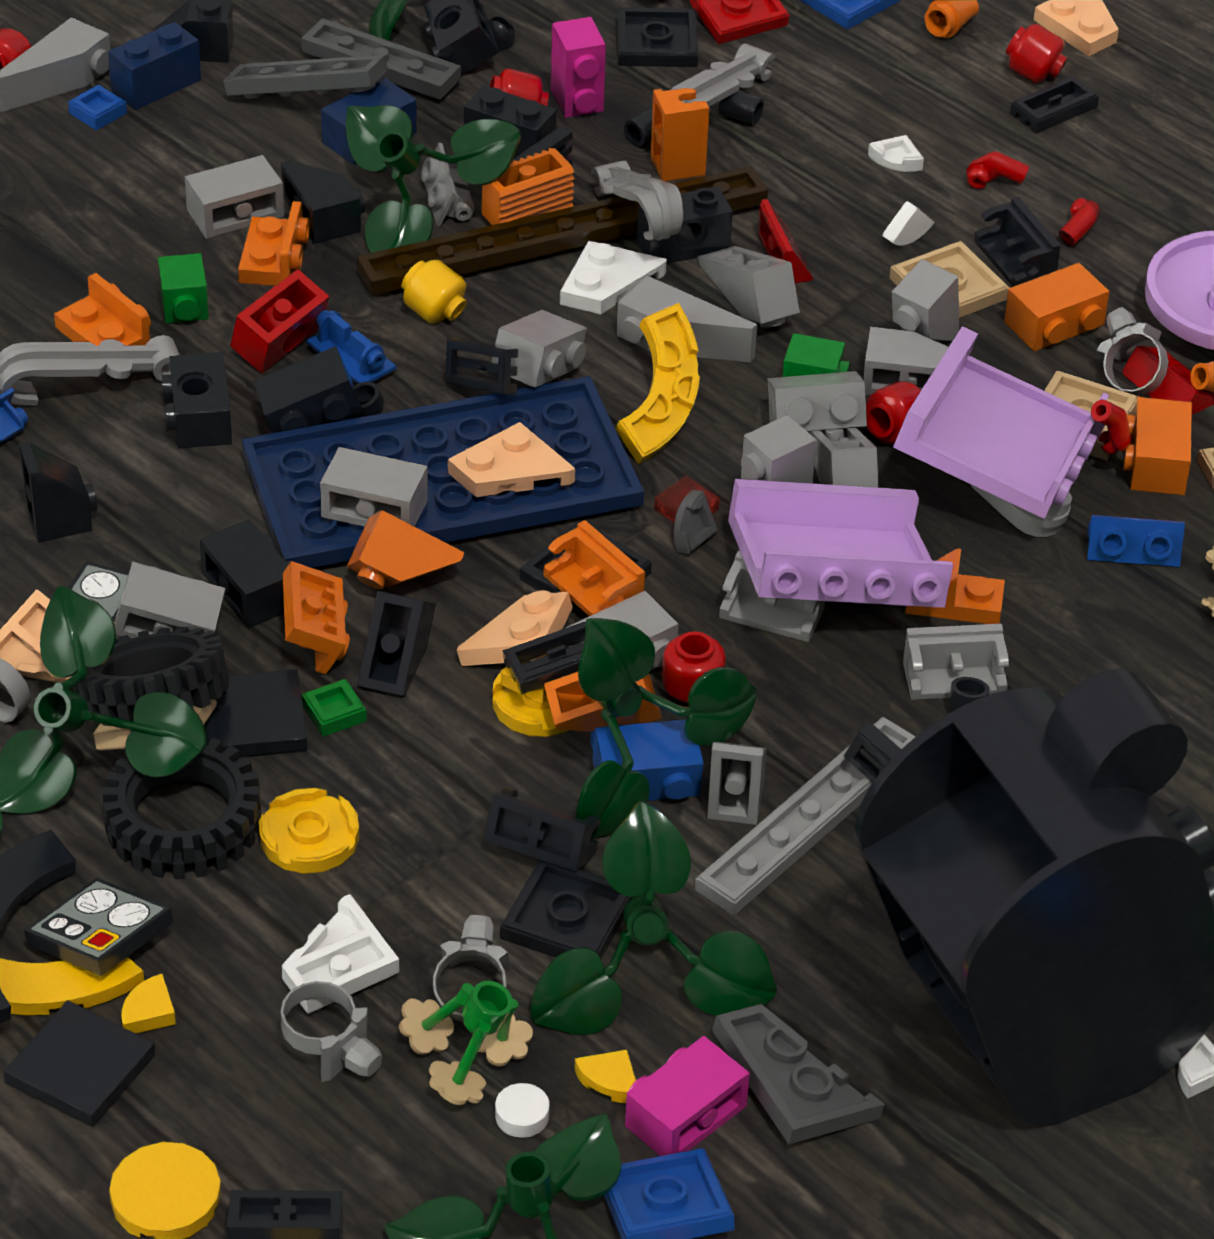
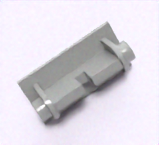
(446, 190)

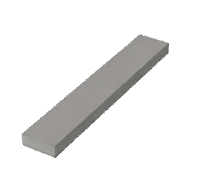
(790, 830)

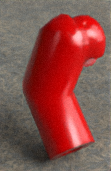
(992, 166)
(1084, 216)
(1116, 420)

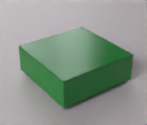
(334, 707)

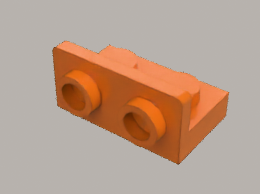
(274, 248)
(104, 316)
(315, 613)

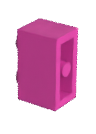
(578, 67)
(686, 1098)

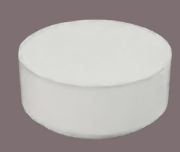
(522, 1110)

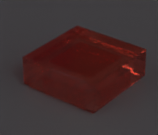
(669, 500)

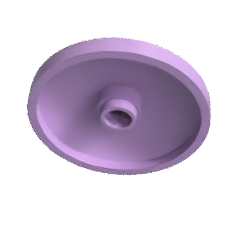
(1182, 287)

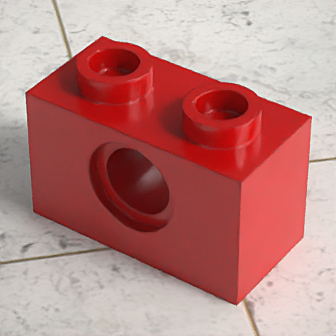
(278, 321)

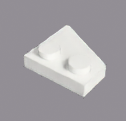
(606, 276)
(341, 952)

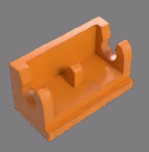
(679, 134)
(592, 570)

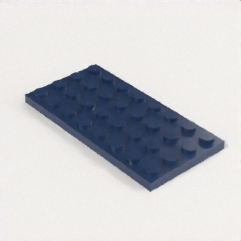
(562, 414)

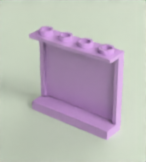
(998, 431)
(835, 544)

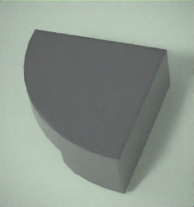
(693, 522)

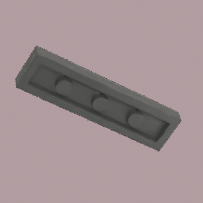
(405, 65)
(305, 75)

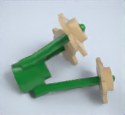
(487, 1015)

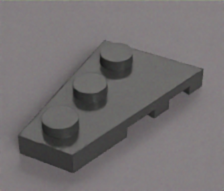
(788, 1080)

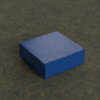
(97, 107)

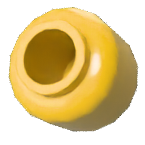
(434, 291)

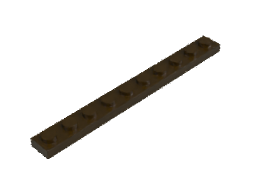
(541, 233)

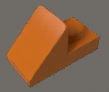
(968, 597)

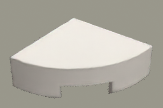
(896, 154)
(907, 225)
(1197, 1068)

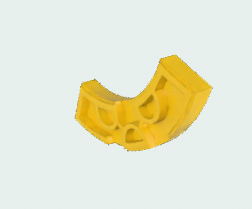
(672, 386)
(47, 986)

